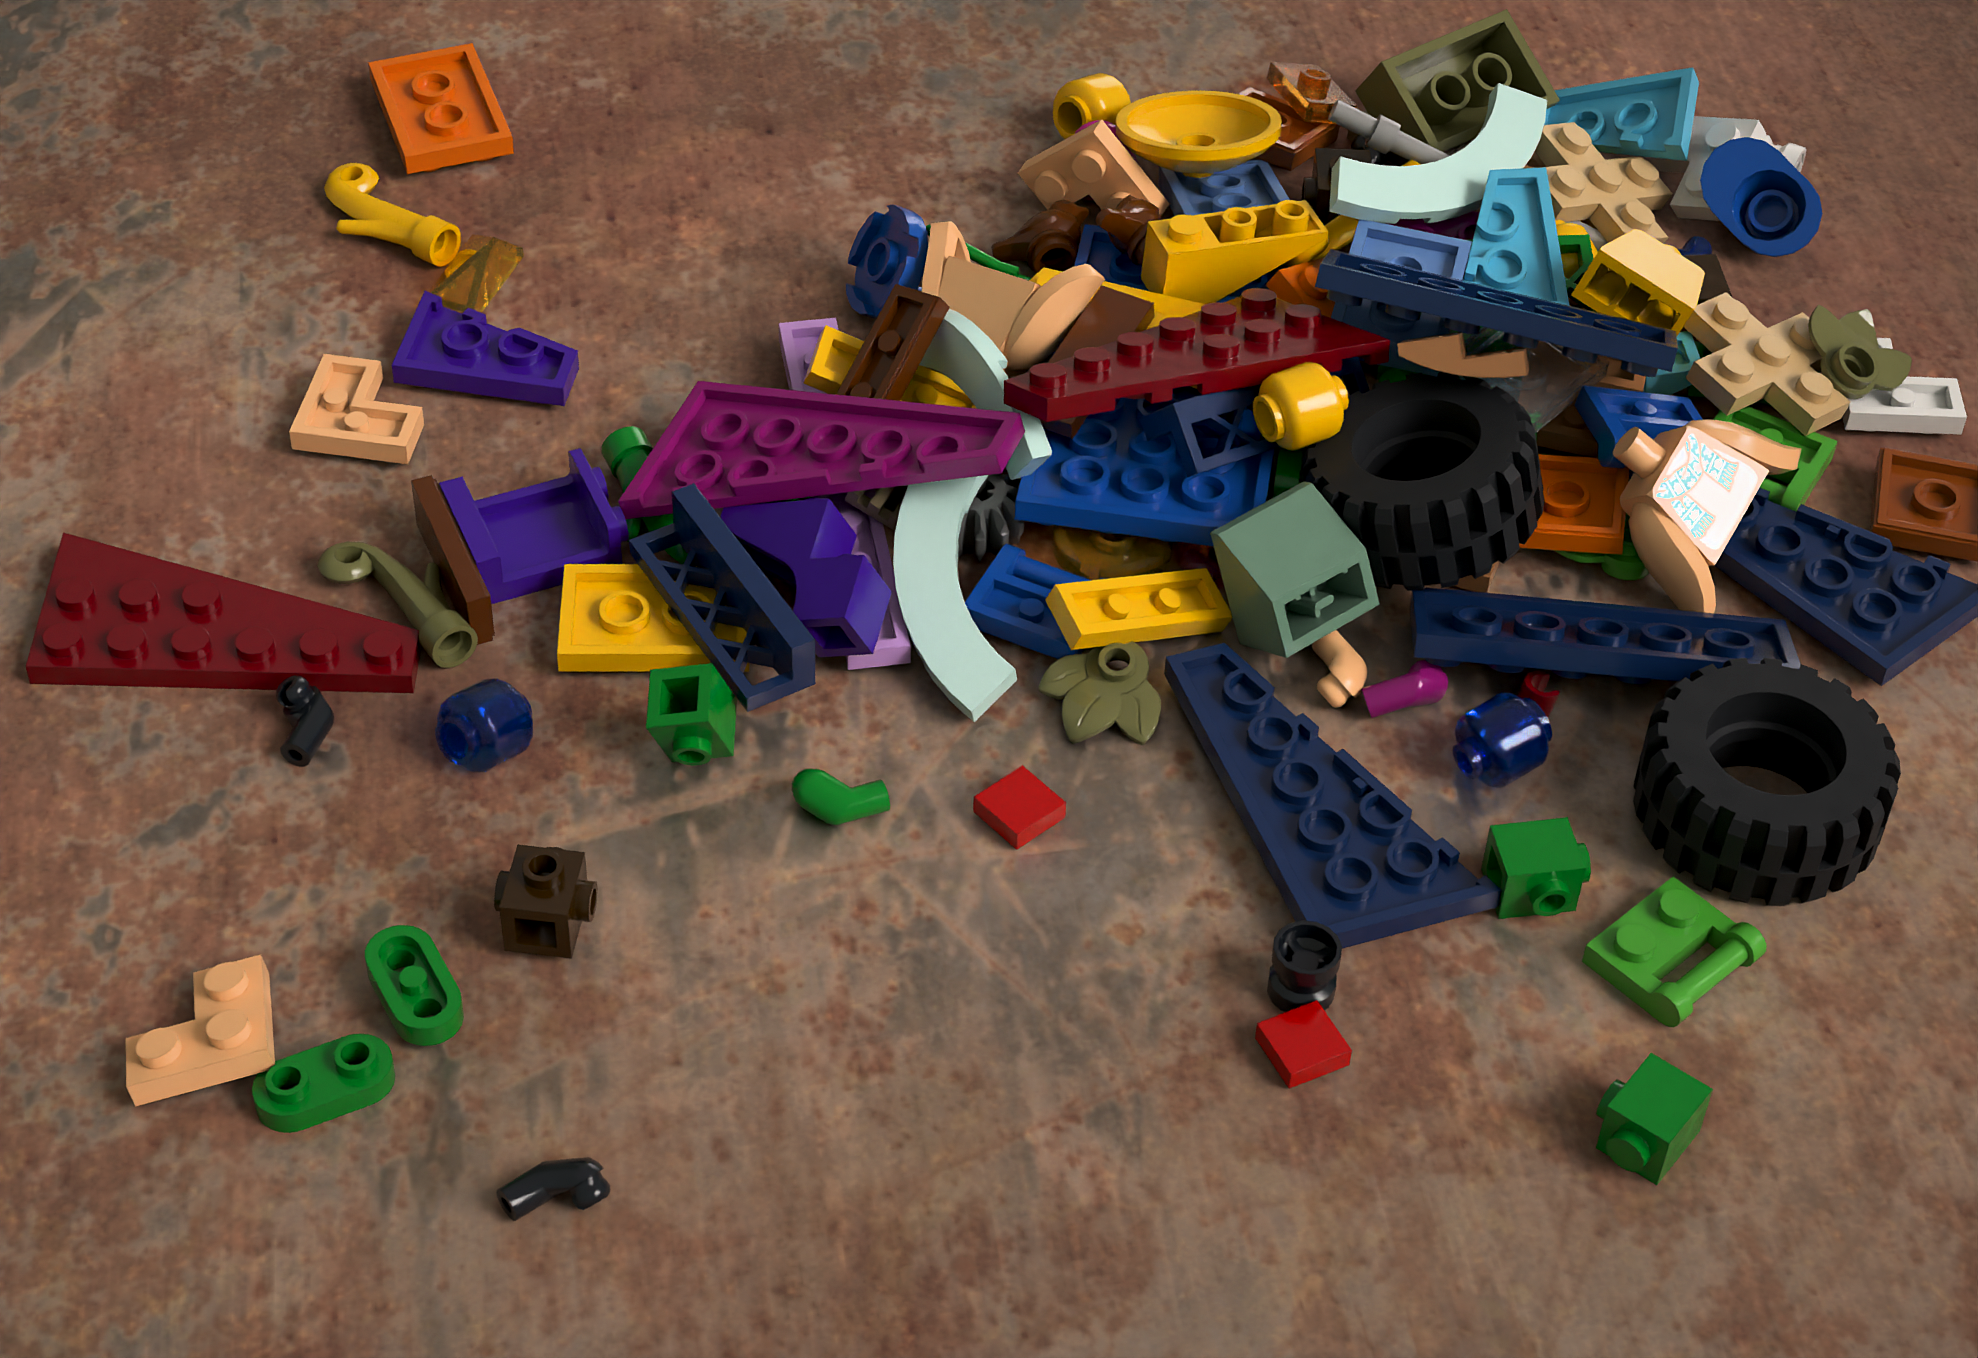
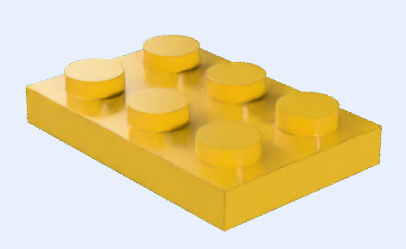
(622, 623)

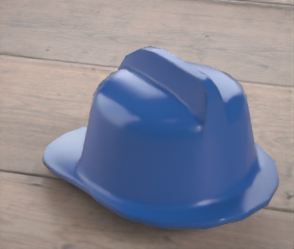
(1761, 197)

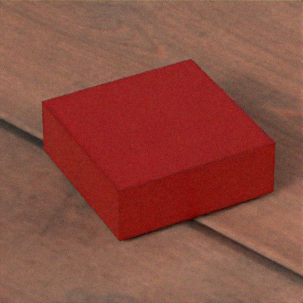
(1019, 807)
(1303, 1044)

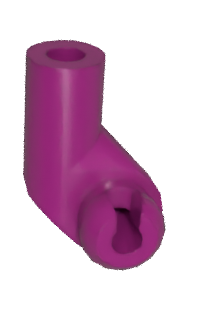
(1419, 687)

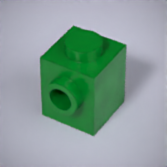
(691, 713)
(1536, 867)
(1651, 1118)

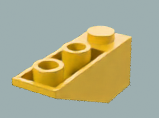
(1225, 250)

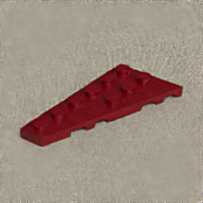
(1213, 348)
(169, 625)

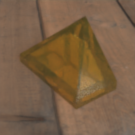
(477, 273)

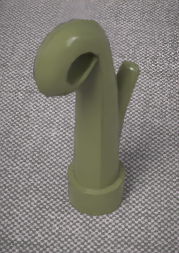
(441, 630)

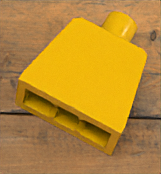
(1642, 282)

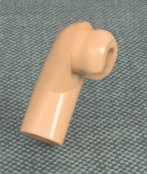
(1346, 668)

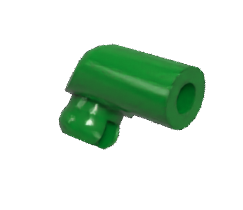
(834, 800)

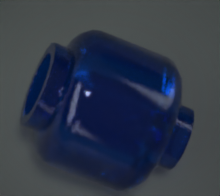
(484, 725)
(1502, 740)

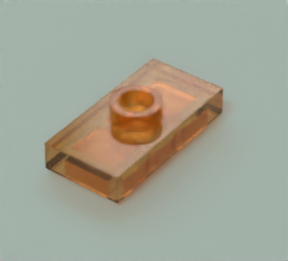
(1307, 90)

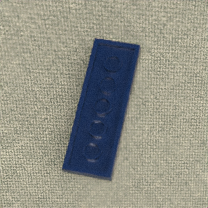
(1519, 316)
(1586, 636)

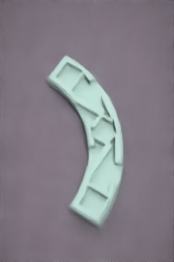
(1448, 185)
(977, 367)
(932, 600)

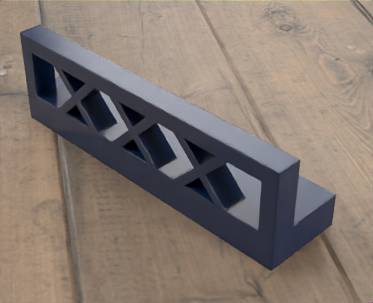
(1210, 409)
(739, 585)

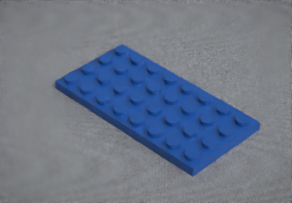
(1134, 486)

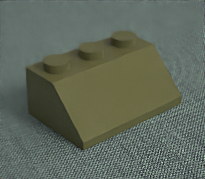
(1445, 85)

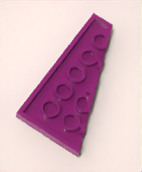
(798, 444)

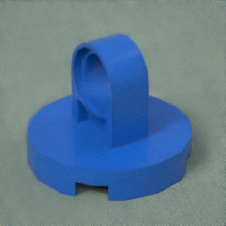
(887, 253)

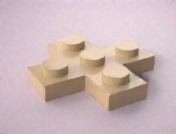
(1610, 193)
(1761, 364)

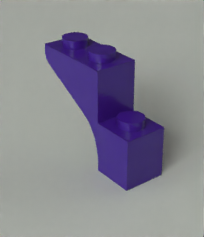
(811, 549)

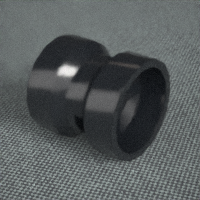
(1304, 965)

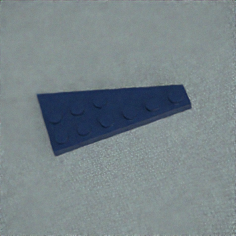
(1847, 586)
(1317, 816)

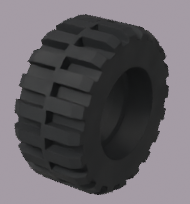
(1432, 478)
(1753, 838)

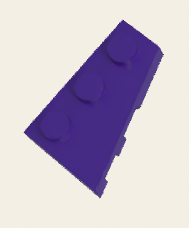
(474, 357)

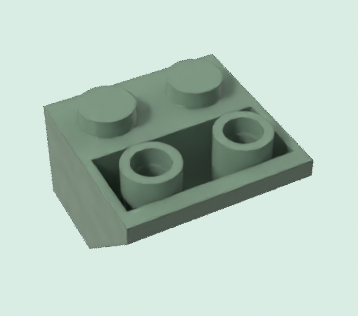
(1292, 572)

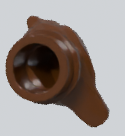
(1128, 225)
(1046, 239)

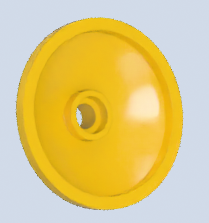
(1198, 130)

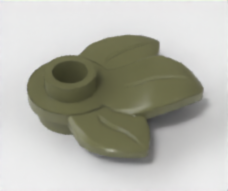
(1853, 355)
(1100, 696)

